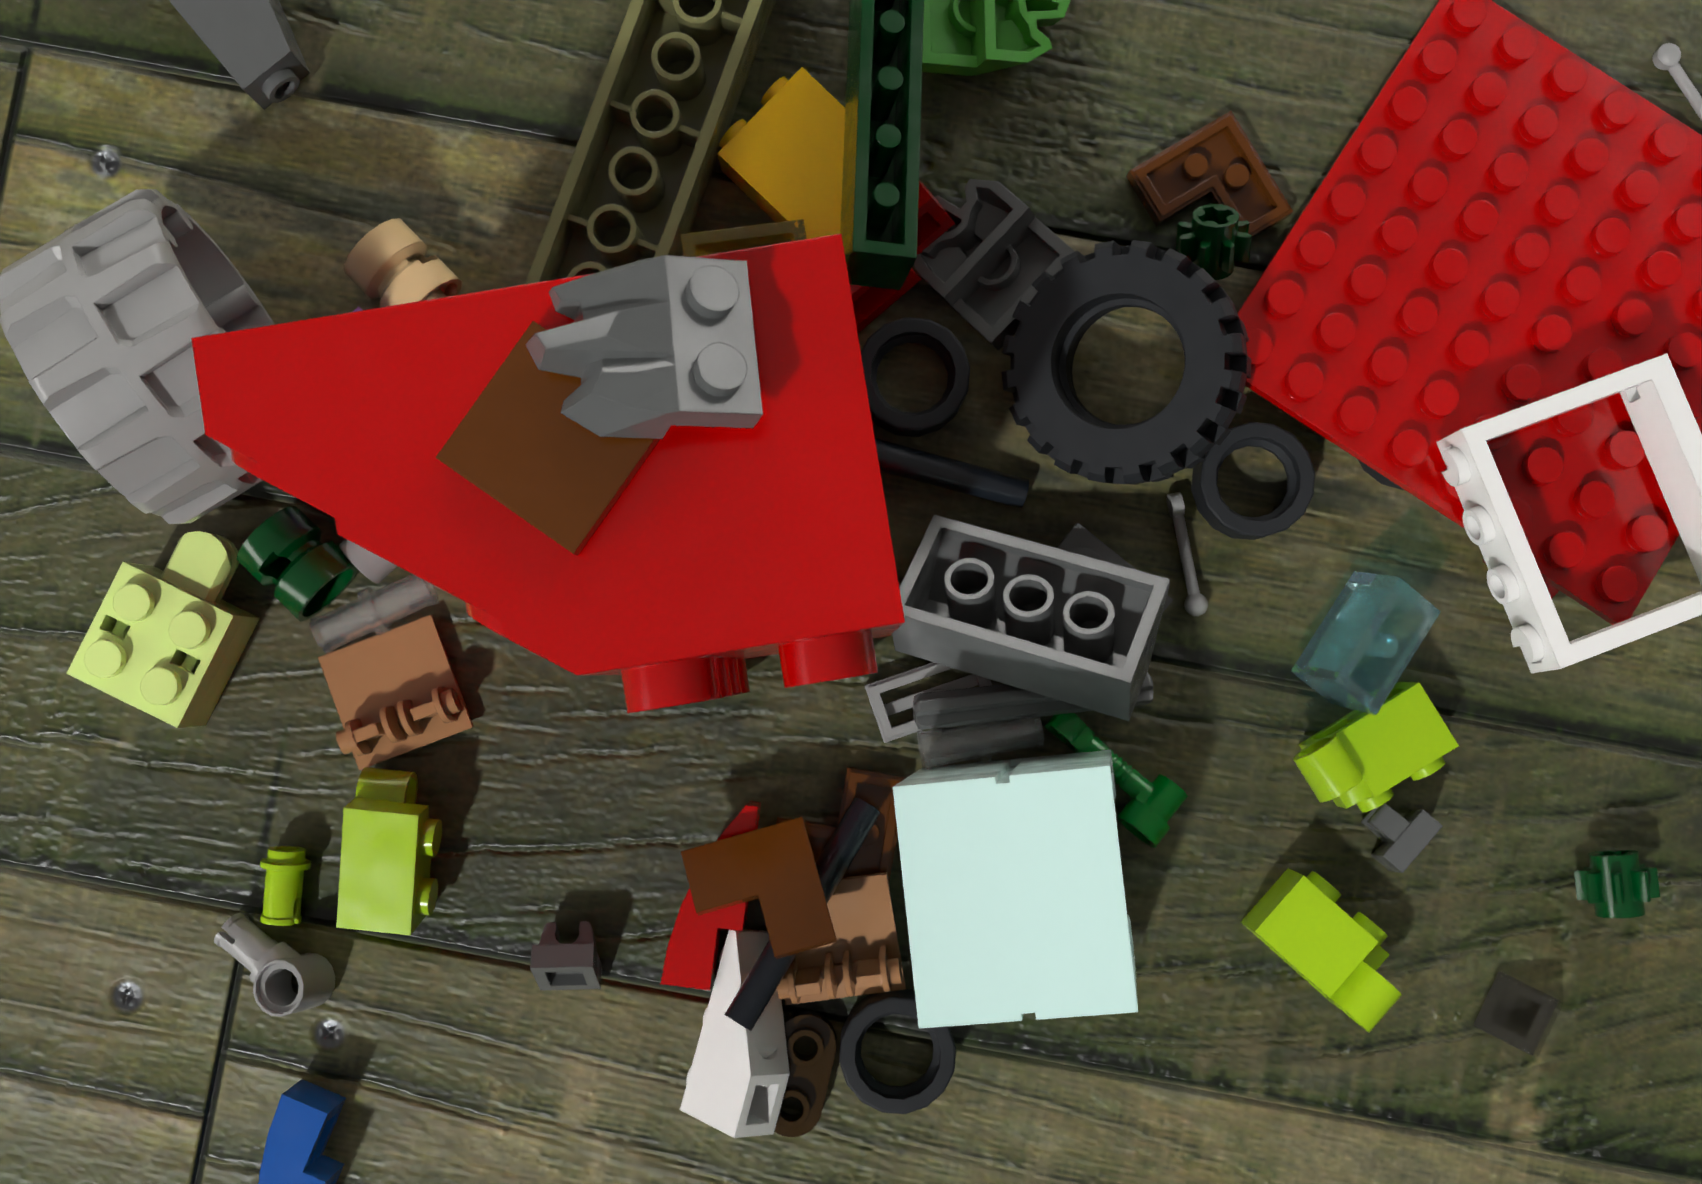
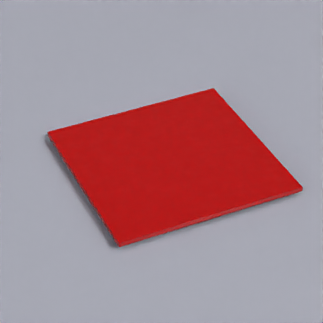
(1483, 250)

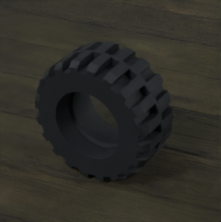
(1066, 309)

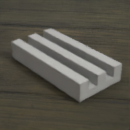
(882, 710)

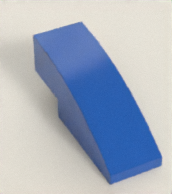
(300, 1136)

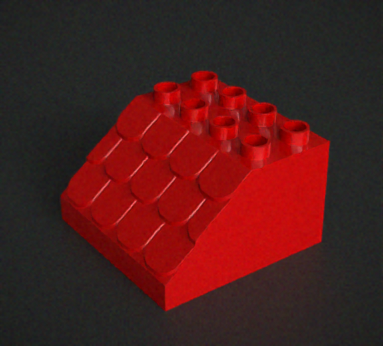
(703, 561)

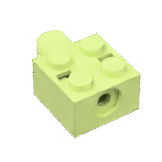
(168, 634)

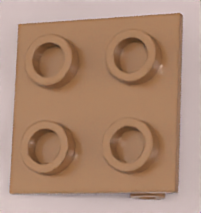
(394, 693)
(866, 948)

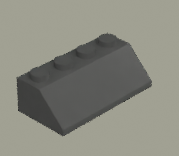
(1031, 616)

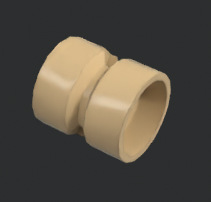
(394, 267)

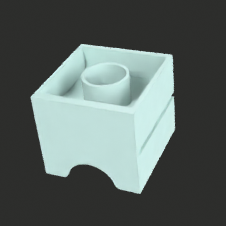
(1015, 890)

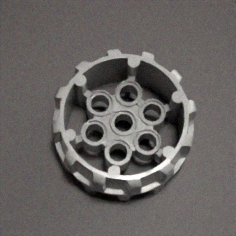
(109, 348)

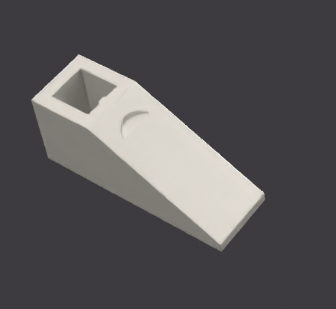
(738, 1072)

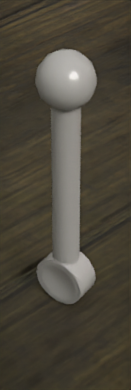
(1668, 58)
(1195, 603)

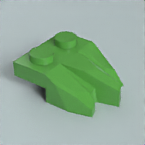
(985, 34)

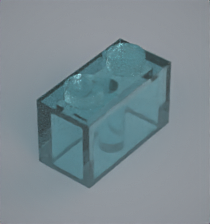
(1366, 641)

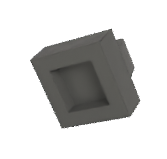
(1400, 836)
(566, 965)

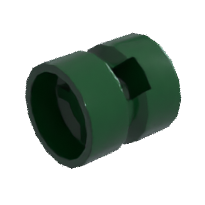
(289, 554)

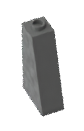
(251, 44)

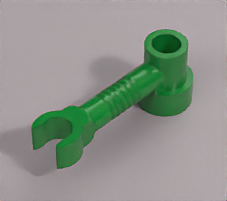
(1149, 804)

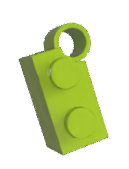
(1371, 753)
(387, 855)
(1325, 945)

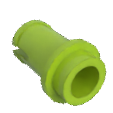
(283, 885)

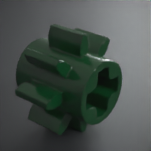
(1215, 239)
(1617, 883)

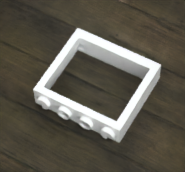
(1514, 579)

